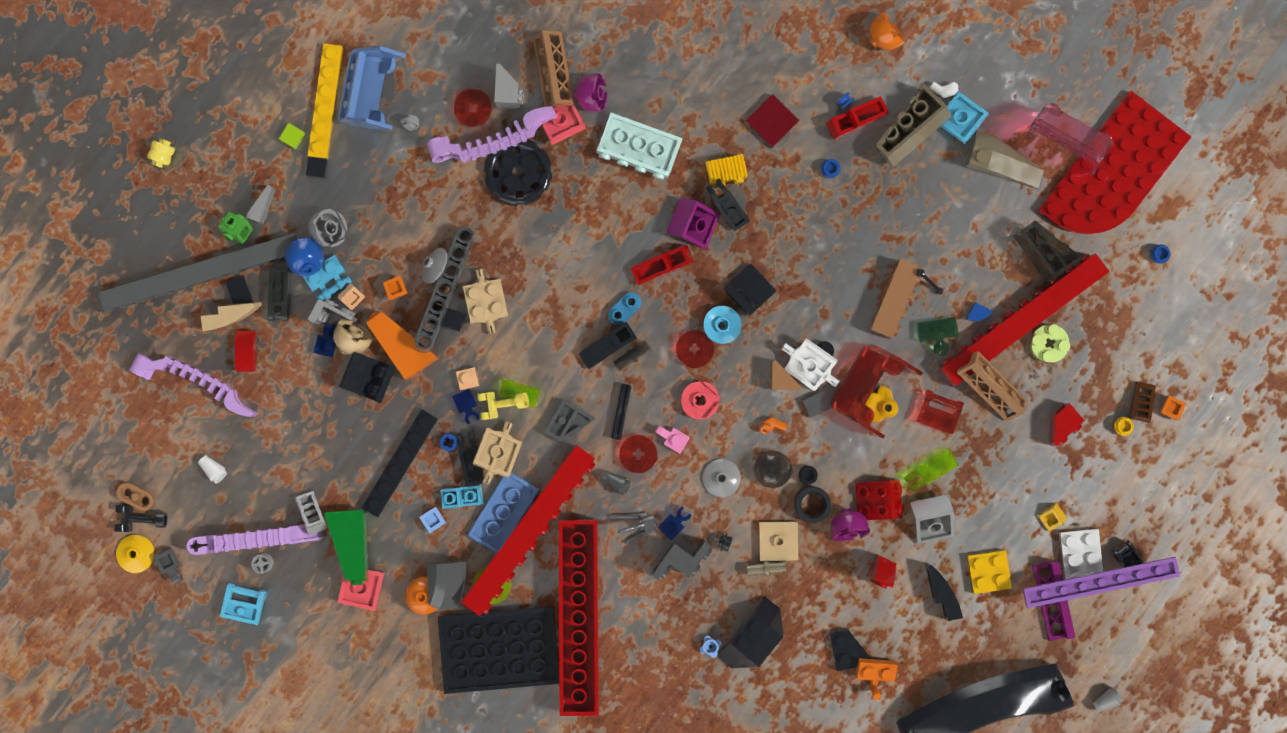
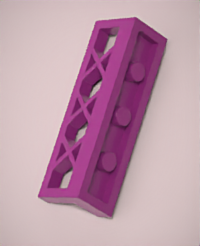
(1062, 606)

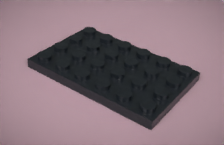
(498, 650)

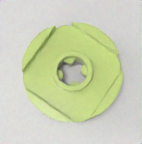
(1048, 354)

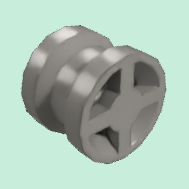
(260, 565)

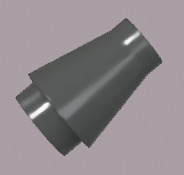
(616, 482)

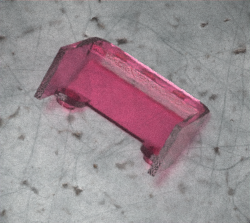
(1072, 134)

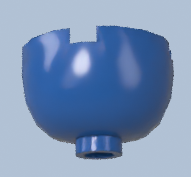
(304, 257)

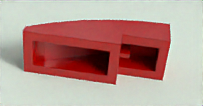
(857, 118)
(662, 264)

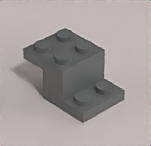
(682, 560)

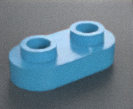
(624, 308)

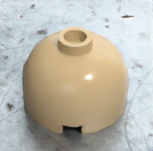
(351, 338)

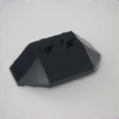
(755, 637)

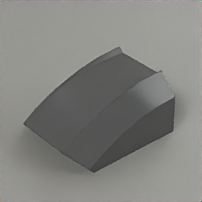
(446, 584)

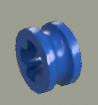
(845, 101)
(447, 448)

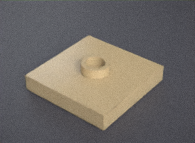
(778, 541)

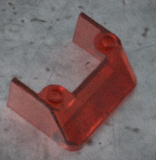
(862, 380)

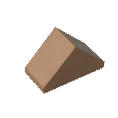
(781, 378)

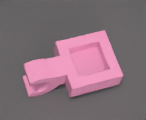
(675, 439)

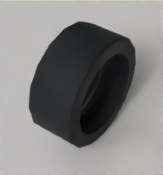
(798, 500)

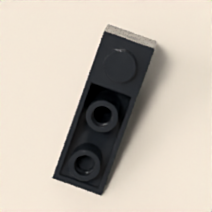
(607, 345)

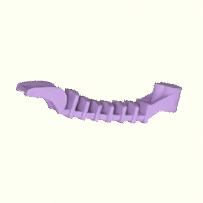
(442, 150)
(145, 367)
(249, 540)

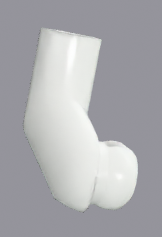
(945, 91)

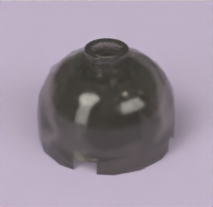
(772, 469)

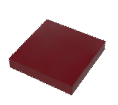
(772, 121)

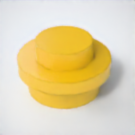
(1123, 426)

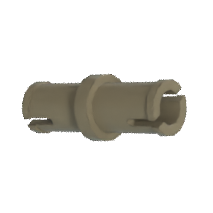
(766, 568)

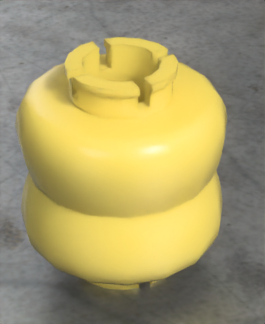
(160, 152)

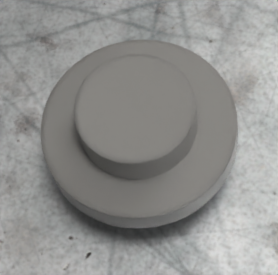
(410, 122)

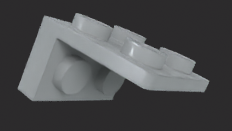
(321, 312)

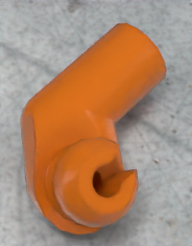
(772, 423)

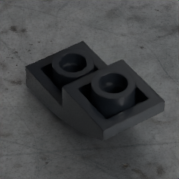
(453, 319)

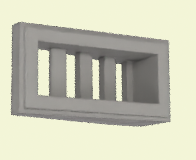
(260, 208)
(313, 524)

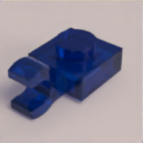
(325, 343)

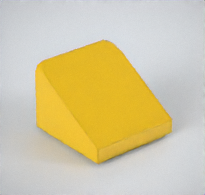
(1052, 517)

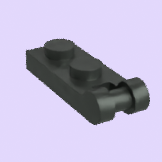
(278, 293)

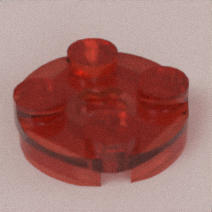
(473, 97)
(701, 340)
(645, 445)

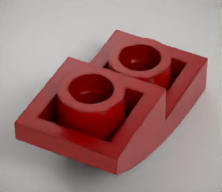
(245, 351)

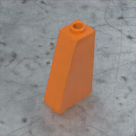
(399, 345)

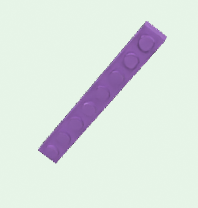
(1101, 582)

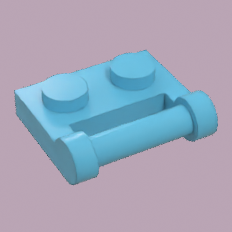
(243, 610)

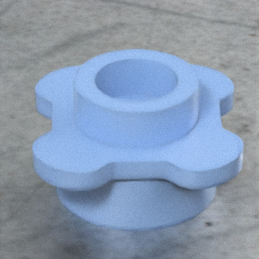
(710, 651)

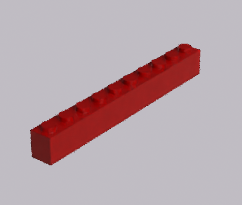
(1028, 315)
(528, 530)

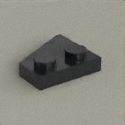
(846, 650)

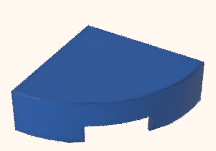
(978, 313)

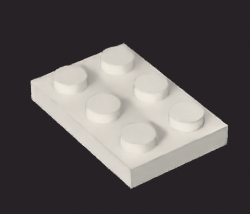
(1080, 553)

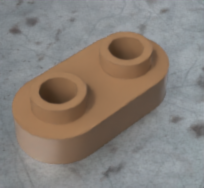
(136, 497)

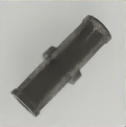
(631, 355)

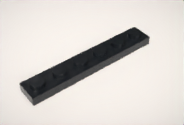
(400, 463)

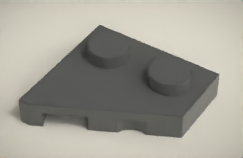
(567, 421)

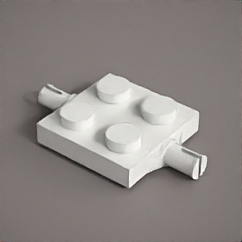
(810, 364)

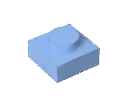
(432, 519)

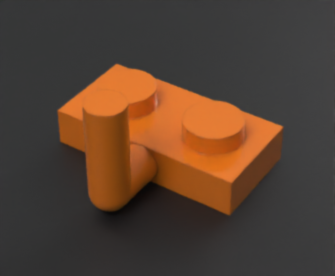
(876, 671)

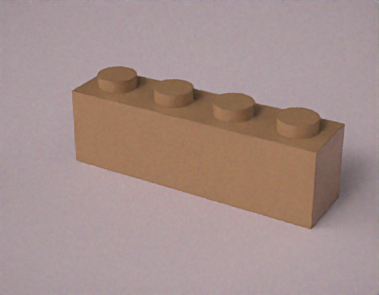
(895, 299)

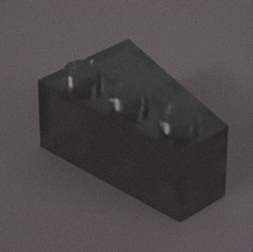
(1045, 250)

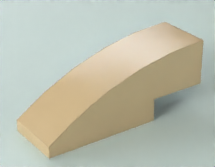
(228, 315)

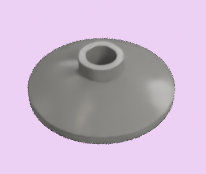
(434, 265)
(725, 468)

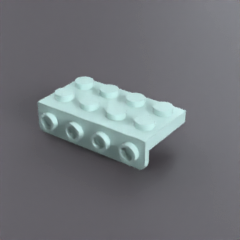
(639, 146)

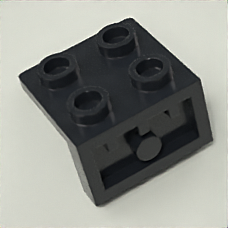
(749, 290)
(367, 377)

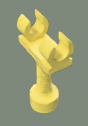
(520, 400)

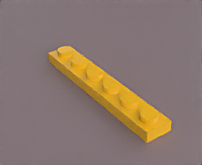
(325, 101)

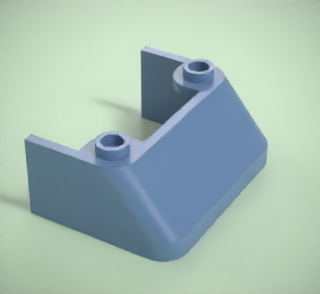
(364, 86)

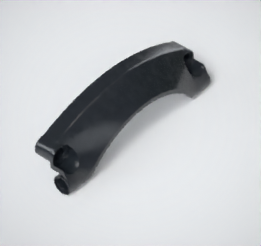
(992, 700)

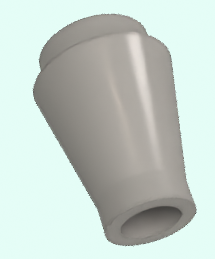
(1109, 699)

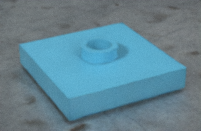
(965, 117)

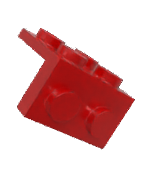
(880, 499)

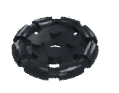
(522, 183)

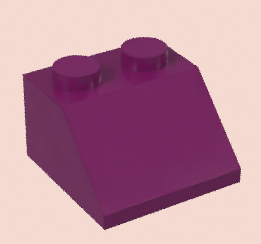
(693, 222)

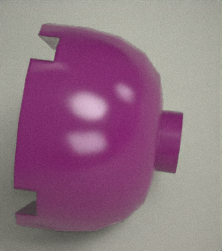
(591, 93)
(849, 525)

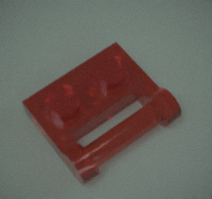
(938, 418)

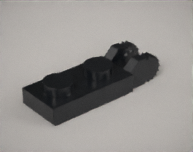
(729, 206)
(472, 473)

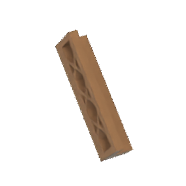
(548, 68)
(997, 385)

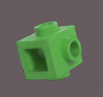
(235, 227)

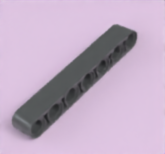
(441, 298)

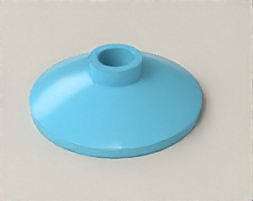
(729, 318)

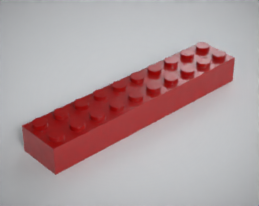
(578, 618)

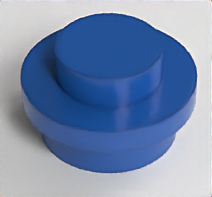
(830, 168)
(1160, 254)

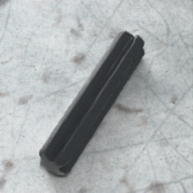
(621, 411)

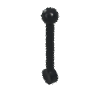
(921, 273)

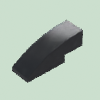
(943, 594)

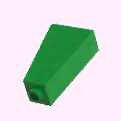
(350, 542)

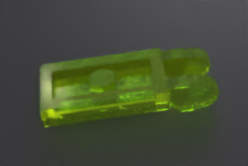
(933, 469)

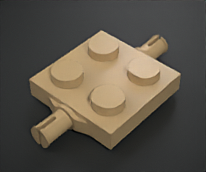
(485, 301)
(497, 452)

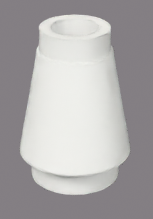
(212, 469)

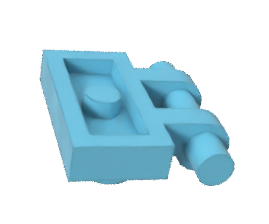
(330, 270)

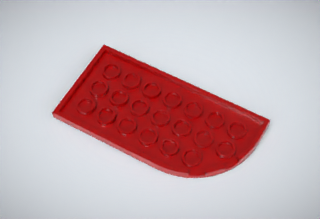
(1140, 154)

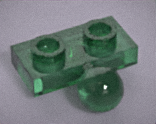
(938, 331)

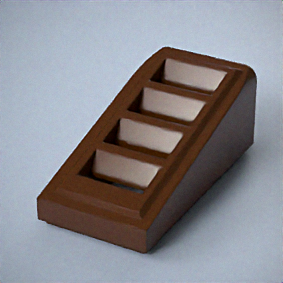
(1149, 403)

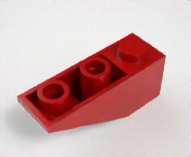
(882, 572)

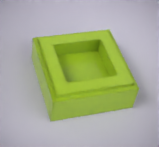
(292, 136)

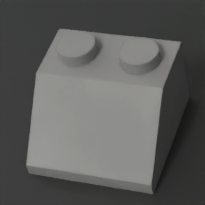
(507, 91)
(932, 519)

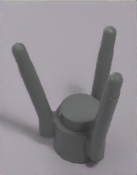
(646, 524)

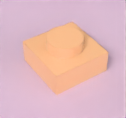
(351, 296)
(467, 378)

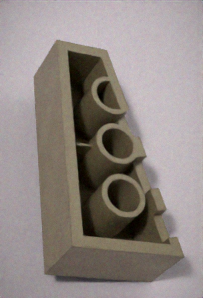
(913, 125)

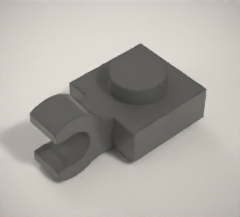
(167, 563)

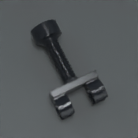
(160, 519)

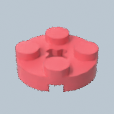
(689, 402)

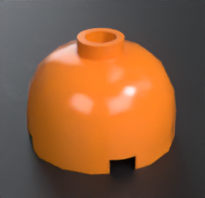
(885, 33)
(417, 596)

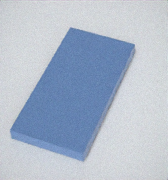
(503, 512)

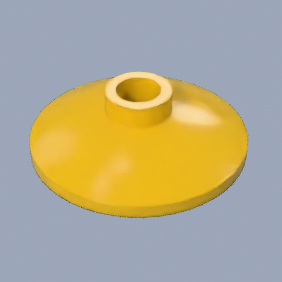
(144, 553)

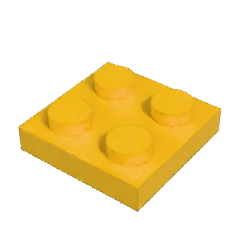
(989, 572)

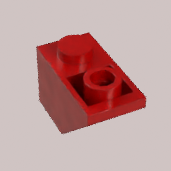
(1063, 423)

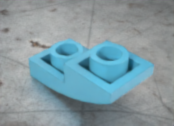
(461, 496)

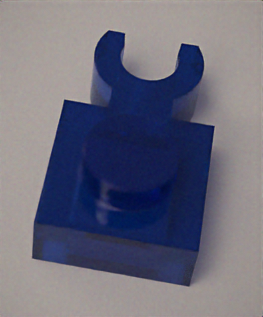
(465, 403)
(672, 525)

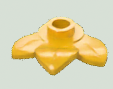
(879, 401)

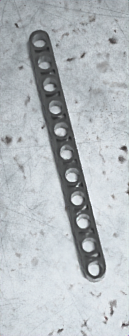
(194, 274)

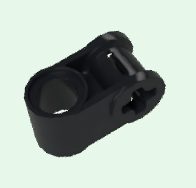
(1127, 555)

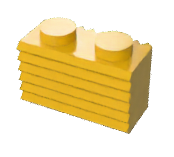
(727, 169)

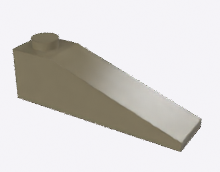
(999, 159)

